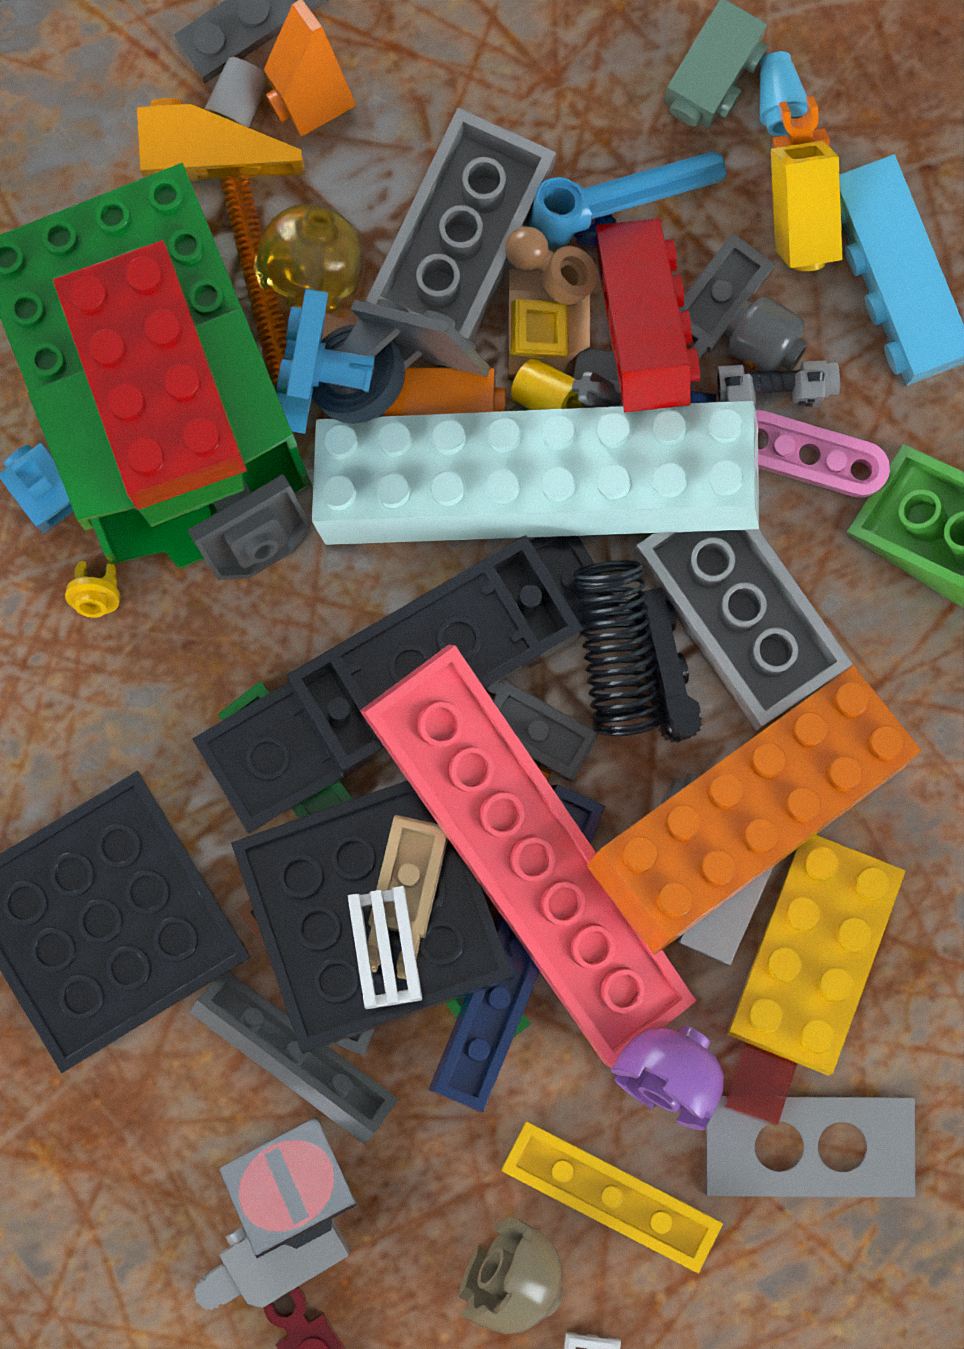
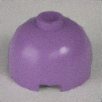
(673, 1073)

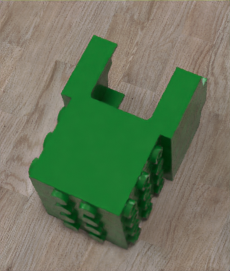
(41, 340)

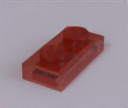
(760, 1085)

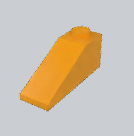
(208, 144)

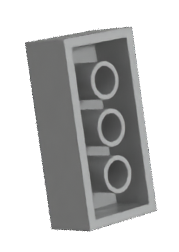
(458, 225)
(744, 616)

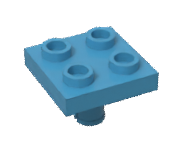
(313, 362)

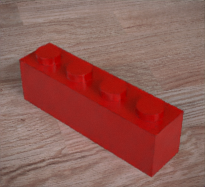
(645, 315)

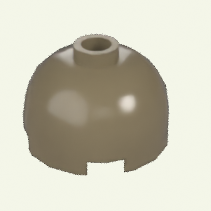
(513, 1281)

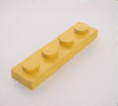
(612, 1196)

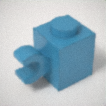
(37, 486)

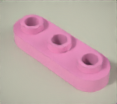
(834, 451)

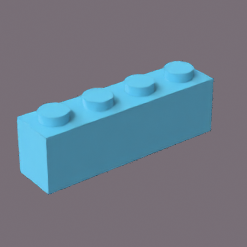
(899, 272)

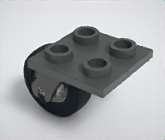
(396, 342)

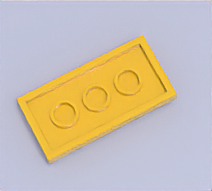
(816, 953)

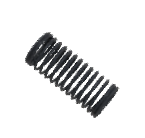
(607, 584)

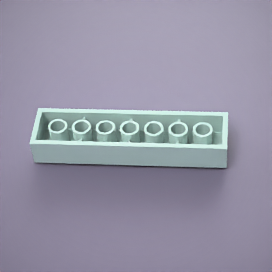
(537, 474)

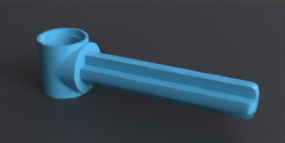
(581, 205)

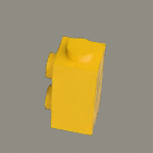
(806, 205)

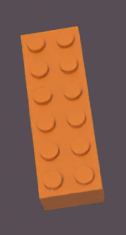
(753, 809)

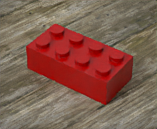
(149, 375)

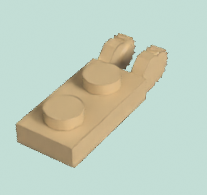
(411, 861)

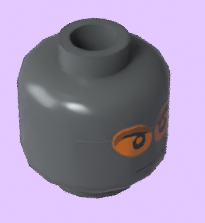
(766, 336)

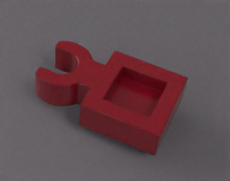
(301, 1331)

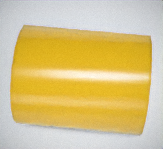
(544, 387)

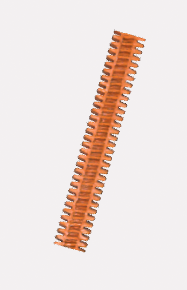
(262, 301)

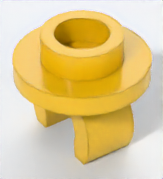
(93, 595)

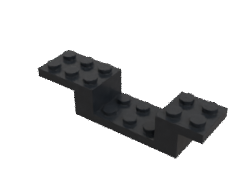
(311, 729)

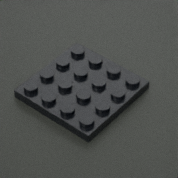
(300, 900)
(107, 922)

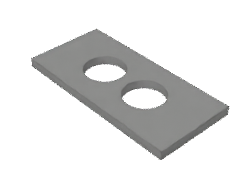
(883, 1171)

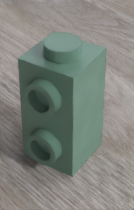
(714, 65)

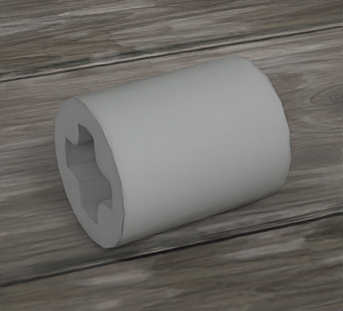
(238, 91)

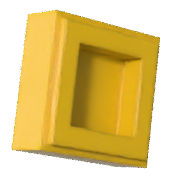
(539, 329)

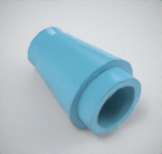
(778, 84)

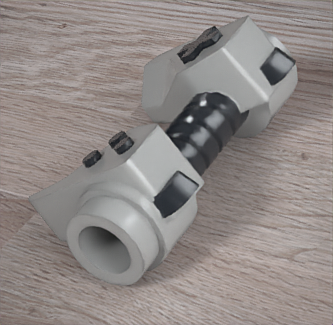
(808, 385)

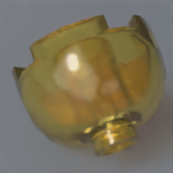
(310, 250)

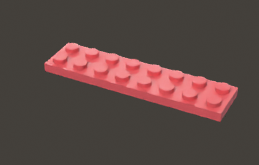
(524, 851)

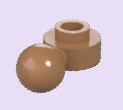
(529, 249)

